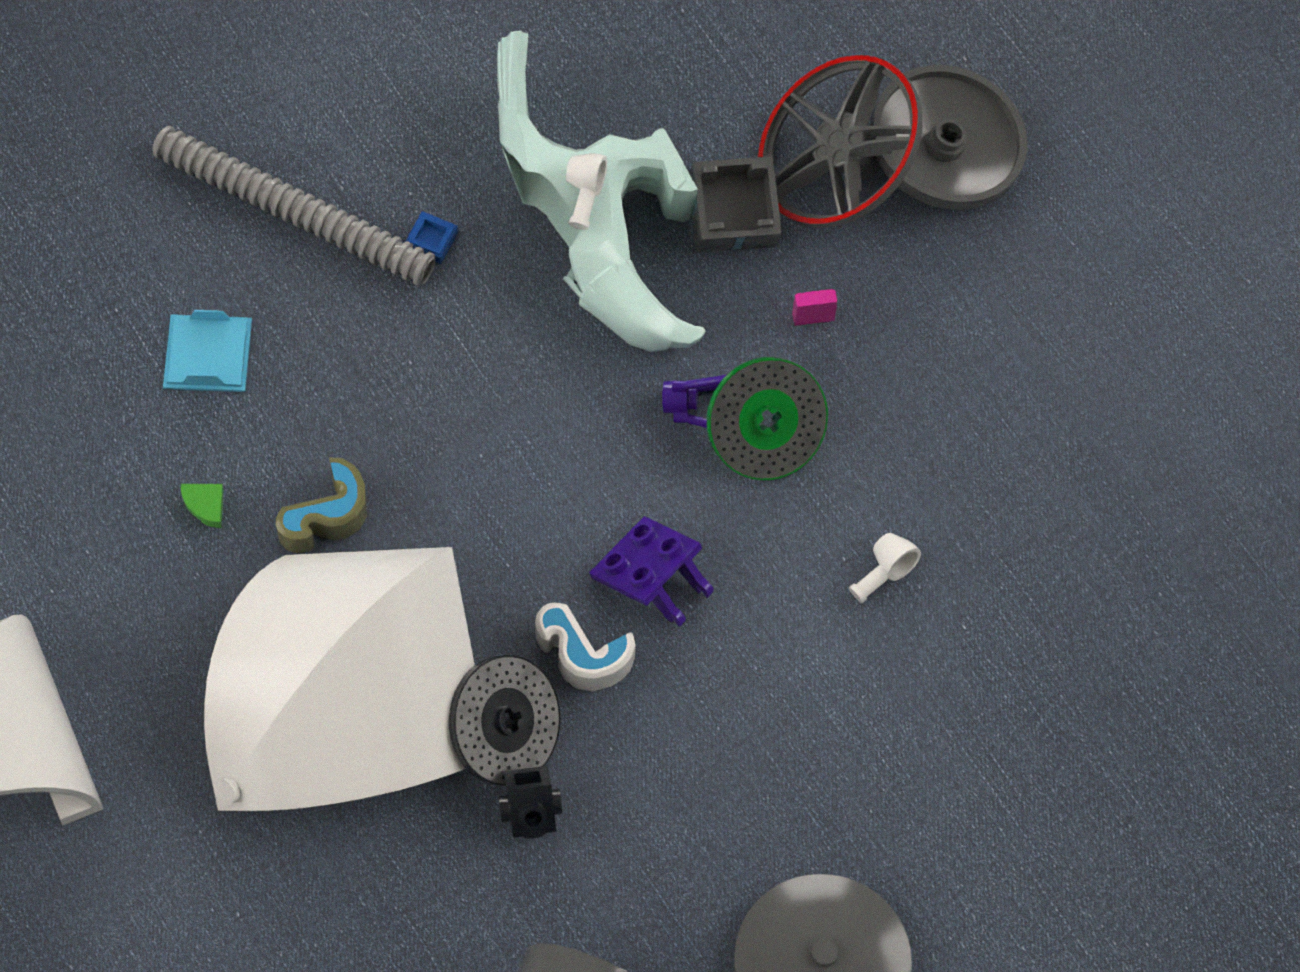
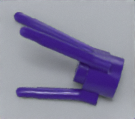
(682, 396)

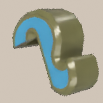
(326, 517)

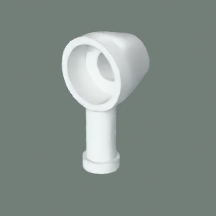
(587, 174)
(895, 560)

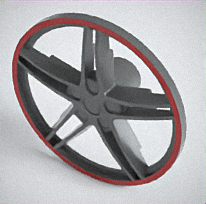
(844, 141)

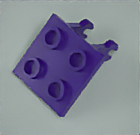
(645, 562)

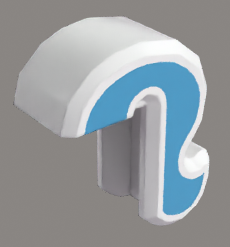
(576, 658)

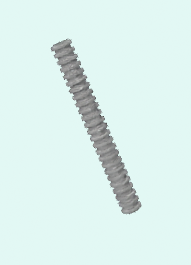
(293, 205)

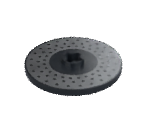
(479, 706)

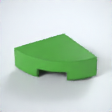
(204, 502)

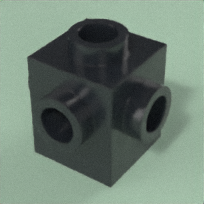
(530, 802)

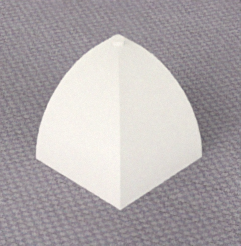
(336, 679)
(35, 732)

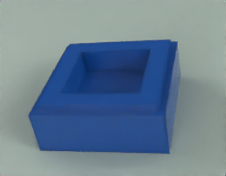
(433, 235)

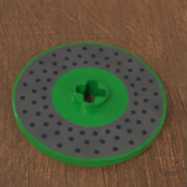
(738, 408)

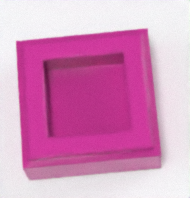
(814, 307)

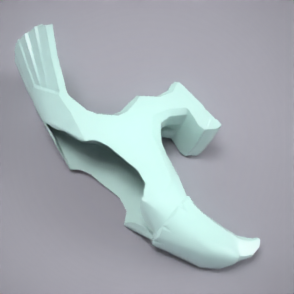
(601, 254)

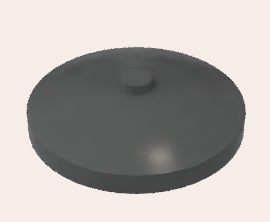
(968, 142)
(822, 927)

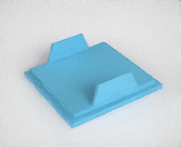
(207, 352)

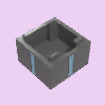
(735, 204)

